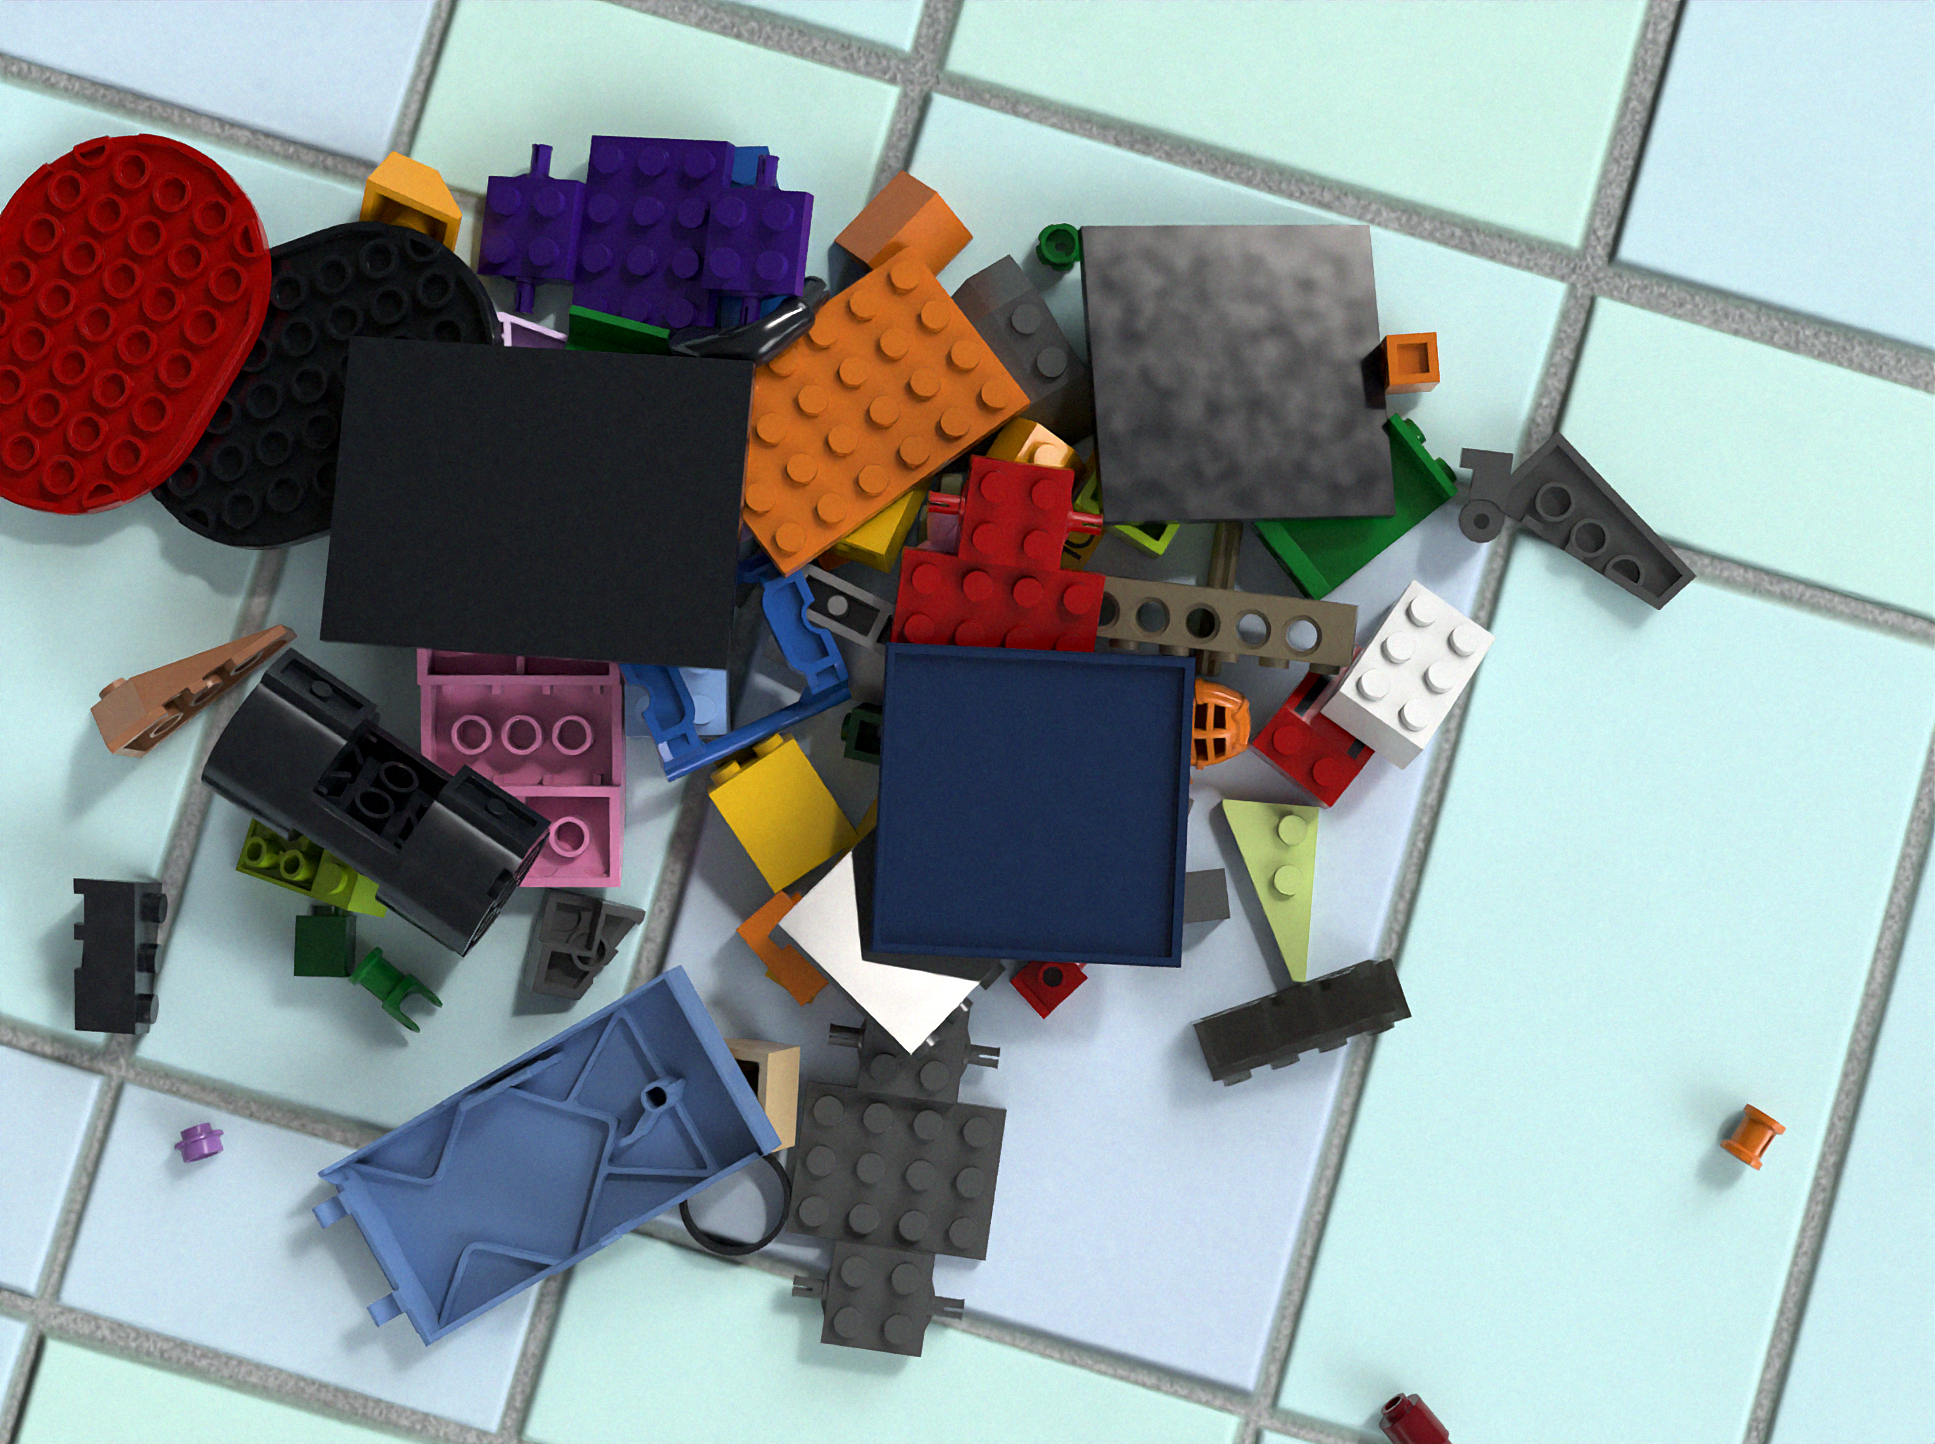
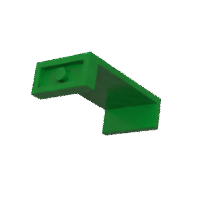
(1328, 552)

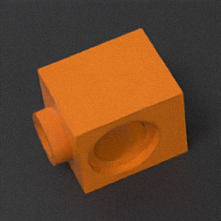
(1410, 363)

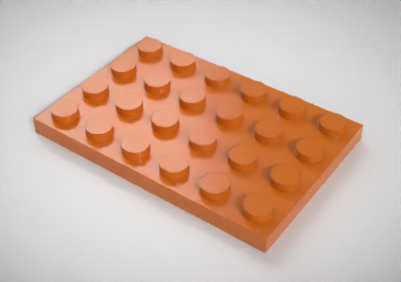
(867, 410)

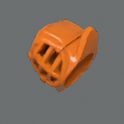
(1219, 724)

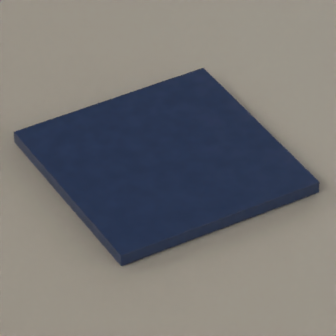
(1033, 805)

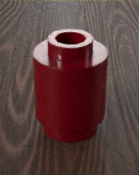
(1411, 1422)

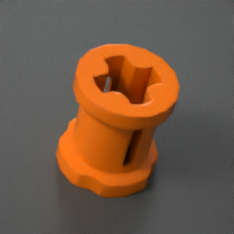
(1752, 1137)

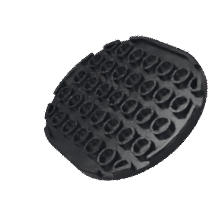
(273, 444)

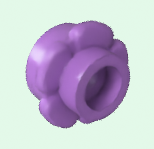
(199, 1143)

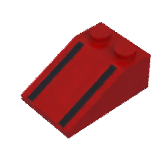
(1308, 745)

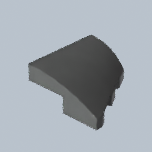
(574, 940)

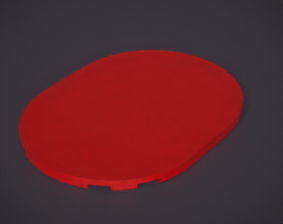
(121, 318)

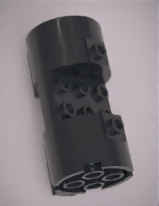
(318, 765)

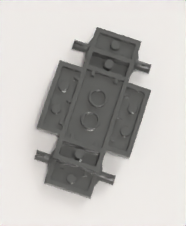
(895, 1181)

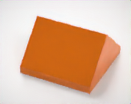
(905, 216)

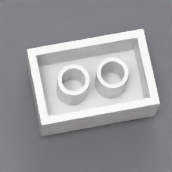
(1408, 675)

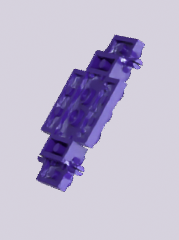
(648, 232)

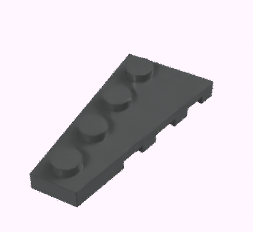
(1581, 514)

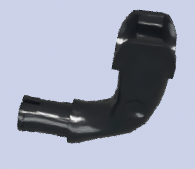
(758, 340)

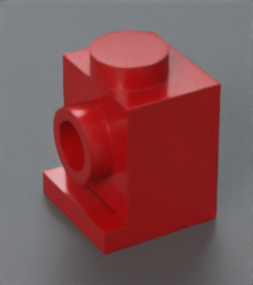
(1041, 996)

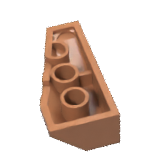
(155, 704)

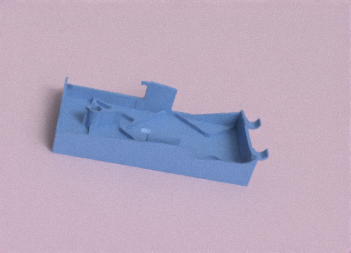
(550, 1157)

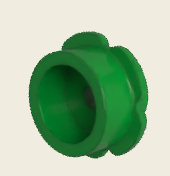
(1055, 234)

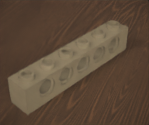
(1332, 620)

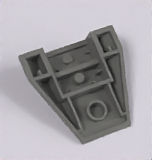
(1033, 350)

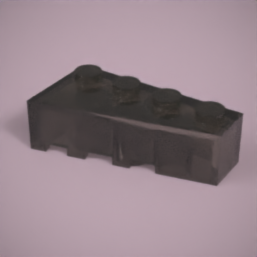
(1300, 1019)

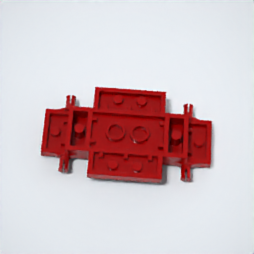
(1005, 566)

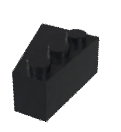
(118, 955)

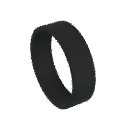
(738, 1251)

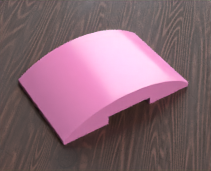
(545, 737)

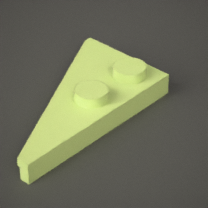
(1280, 857)

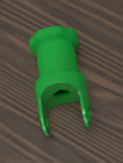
(390, 986)

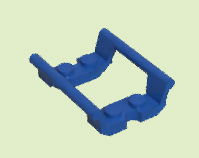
(803, 648)

